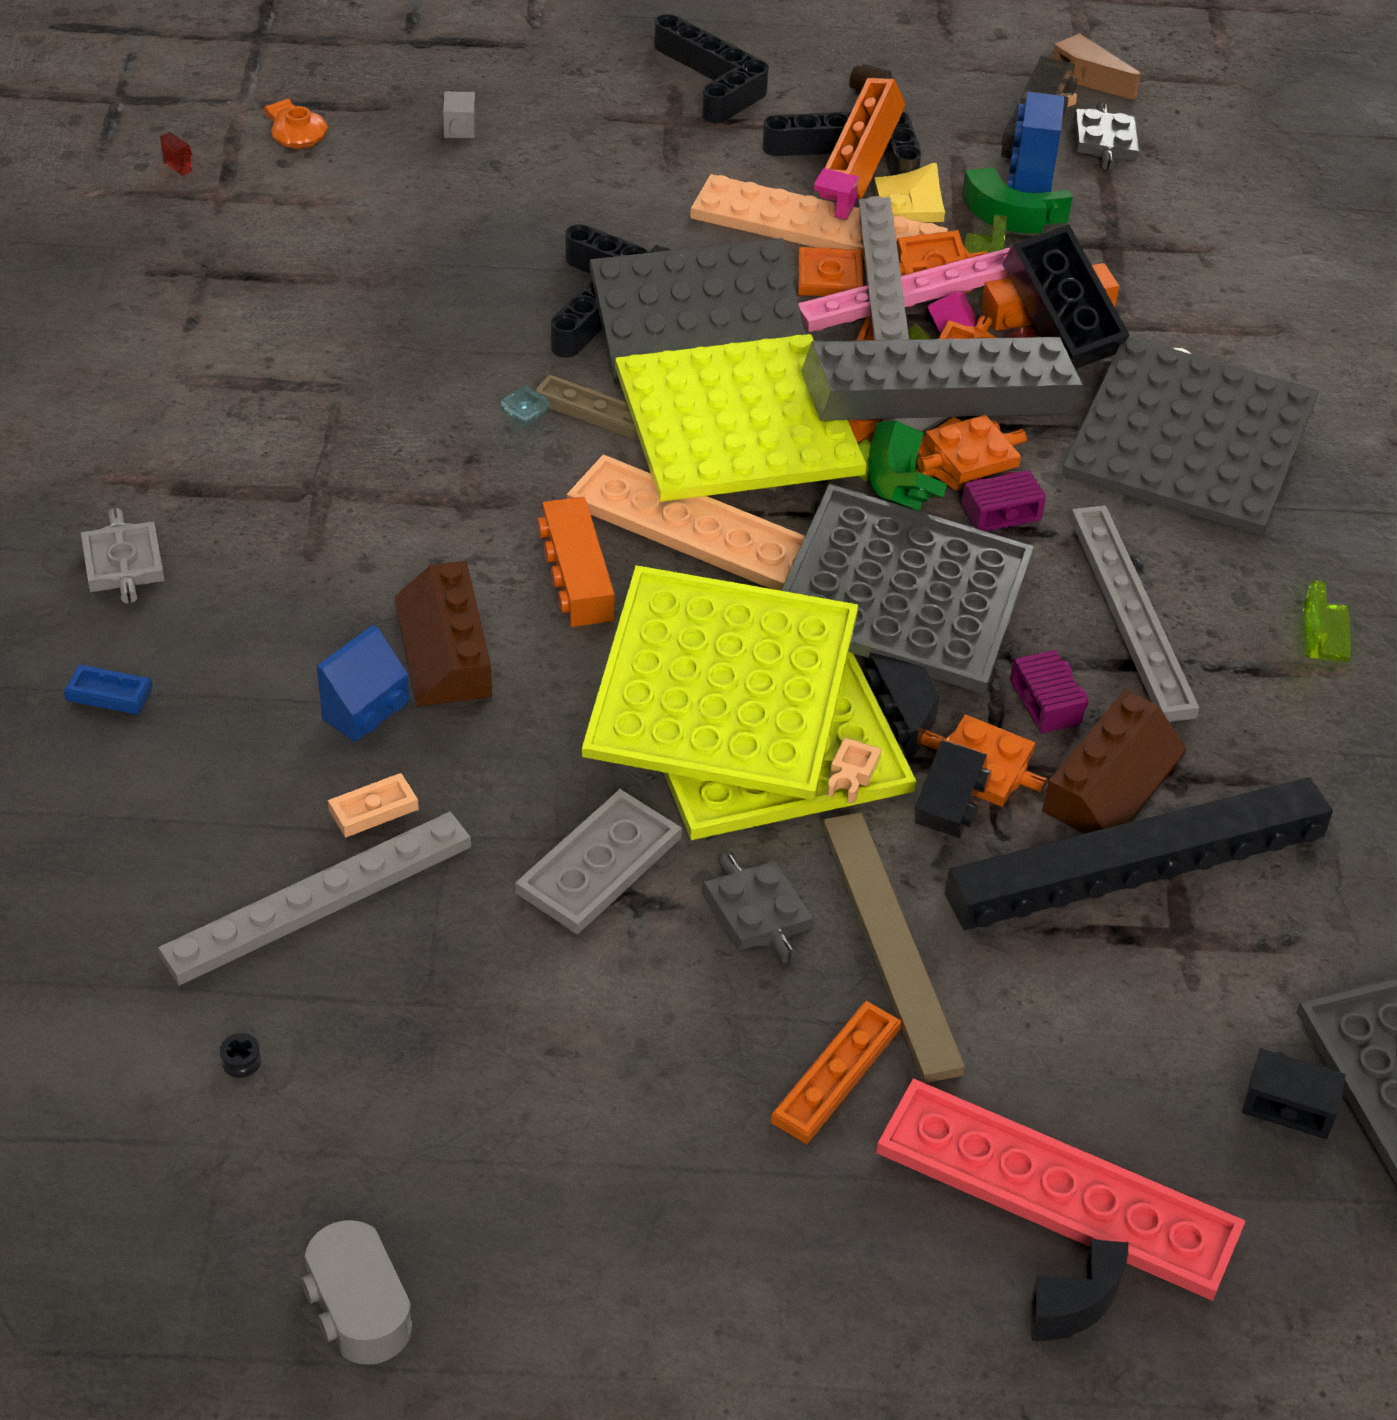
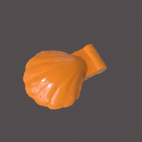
(295, 126)

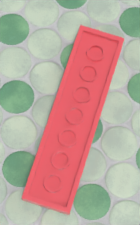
(1061, 1187)

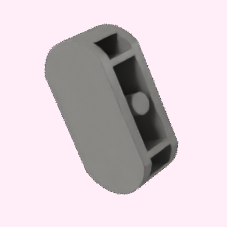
(357, 1292)

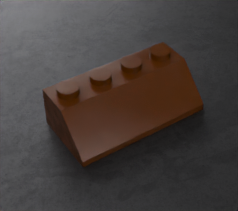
(444, 636)
(1114, 767)

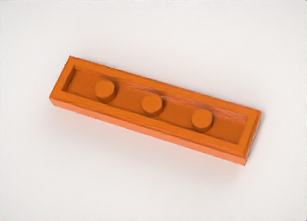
(835, 1072)

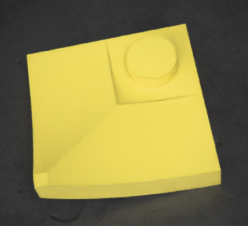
(913, 194)

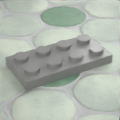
(598, 861)

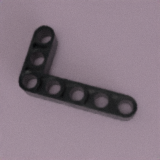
(737, 75)
(820, 132)
(580, 318)

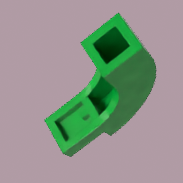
(1025, 212)
(894, 466)

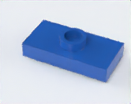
(108, 689)

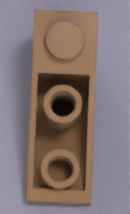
(1098, 67)

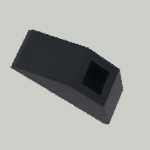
(905, 698)

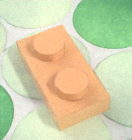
(373, 805)

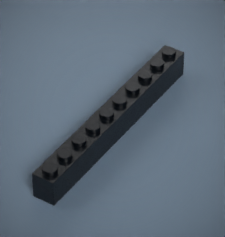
(1136, 853)

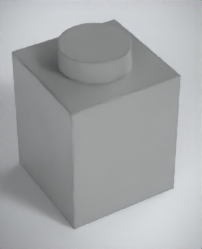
(459, 114)

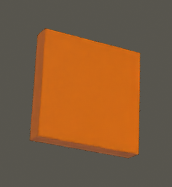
(828, 270)

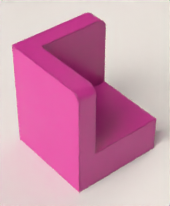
(838, 188)
(953, 308)

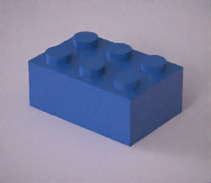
(1036, 143)

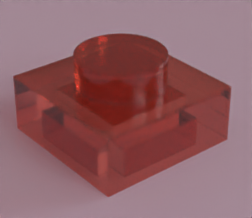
(176, 153)

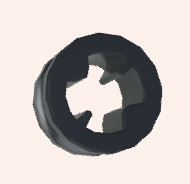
(244, 1045)

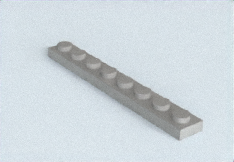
(882, 269)
(1134, 613)
(313, 898)

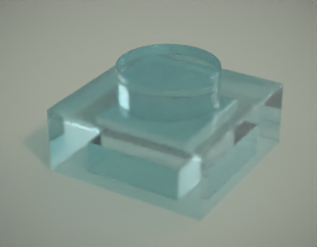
(525, 405)

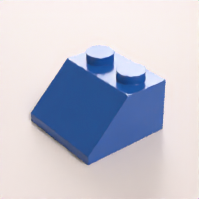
(362, 684)

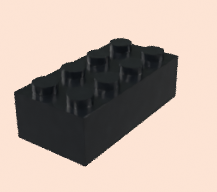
(1065, 295)

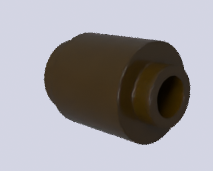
(861, 73)

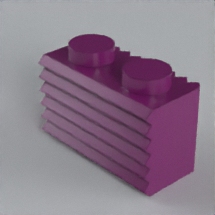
(1003, 500)
(1049, 691)

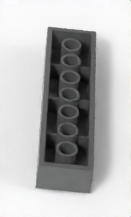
(940, 378)

